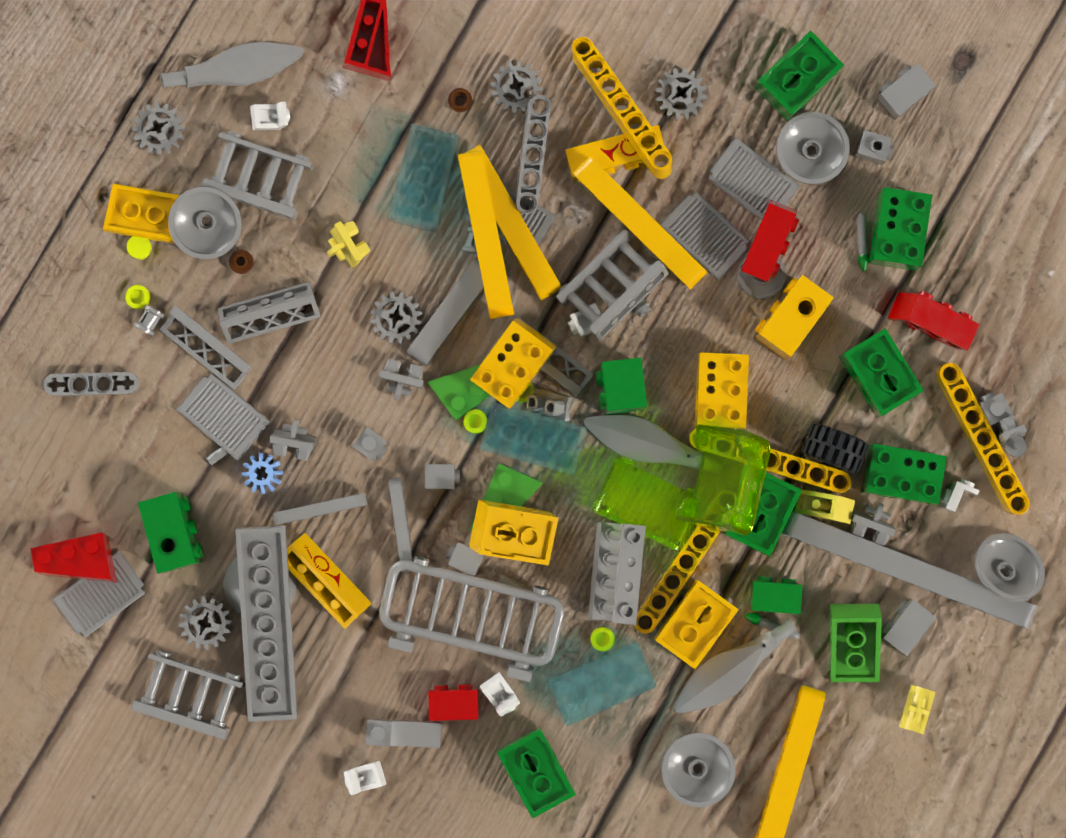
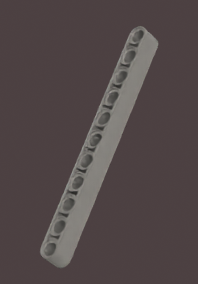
(907, 569)

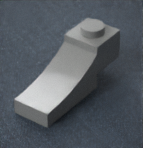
(403, 733)

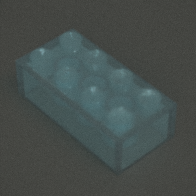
(424, 178)
(533, 439)
(601, 683)

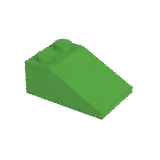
(855, 642)

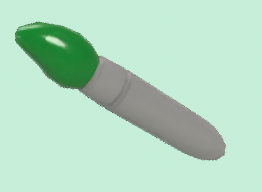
(862, 242)
(765, 623)

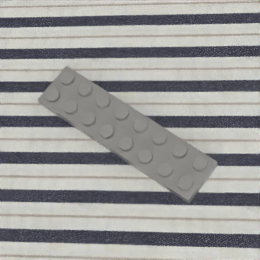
(266, 623)

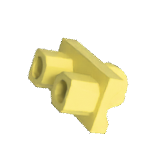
(343, 245)
(917, 709)

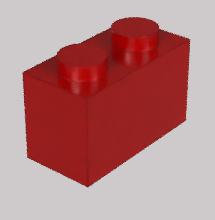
(453, 703)

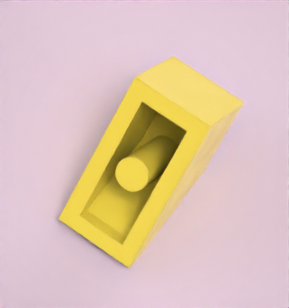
(825, 506)

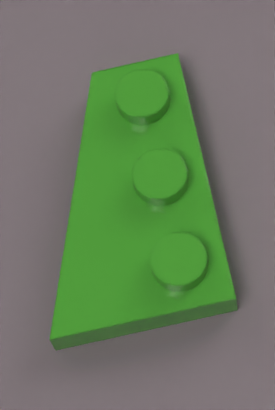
(459, 392)
(510, 487)

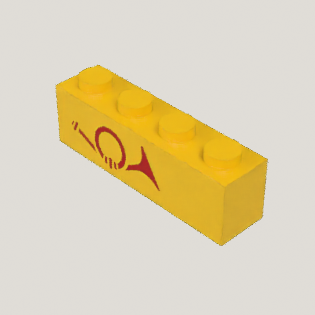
(608, 153)
(326, 581)

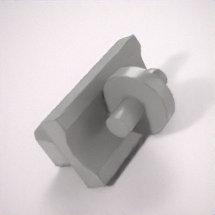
(391, 373)
(549, 403)
(1012, 436)
(295, 437)
(882, 529)

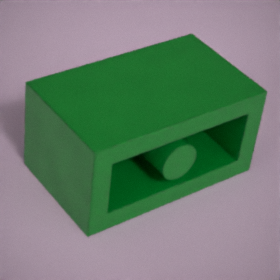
(775, 597)

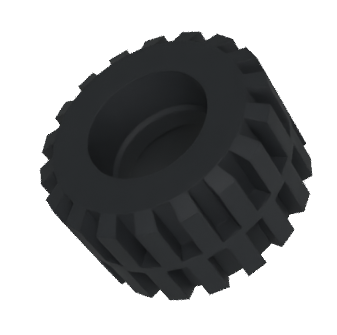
(835, 448)

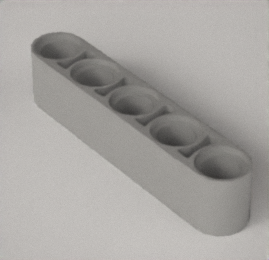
(537, 143)
(448, 315)

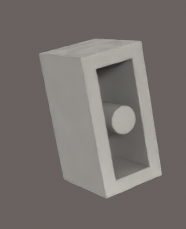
(905, 91)
(907, 626)

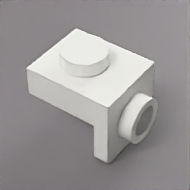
(269, 116)
(580, 324)
(952, 497)
(500, 694)
(364, 777)

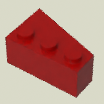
(368, 42)
(770, 241)
(934, 319)
(77, 558)

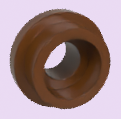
(460, 92)
(248, 261)

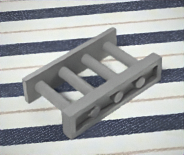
(262, 199)
(618, 307)
(616, 572)
(193, 719)

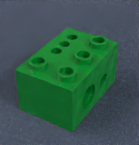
(799, 76)
(900, 229)
(881, 373)
(621, 386)
(903, 474)
(772, 514)
(168, 519)
(536, 772)

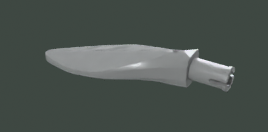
(236, 66)
(641, 440)
(729, 671)

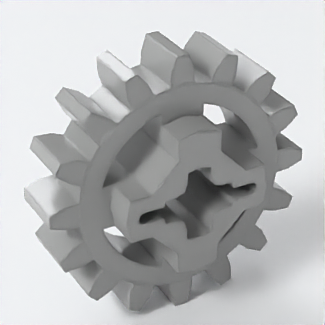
(674, 85)
(507, 91)
(150, 133)
(385, 315)
(216, 626)

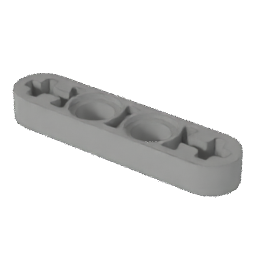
(91, 384)
(320, 509)
(400, 520)

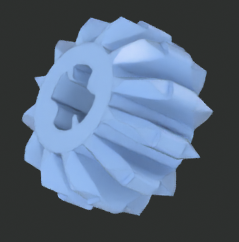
(254, 476)

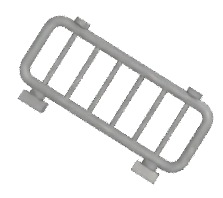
(403, 641)

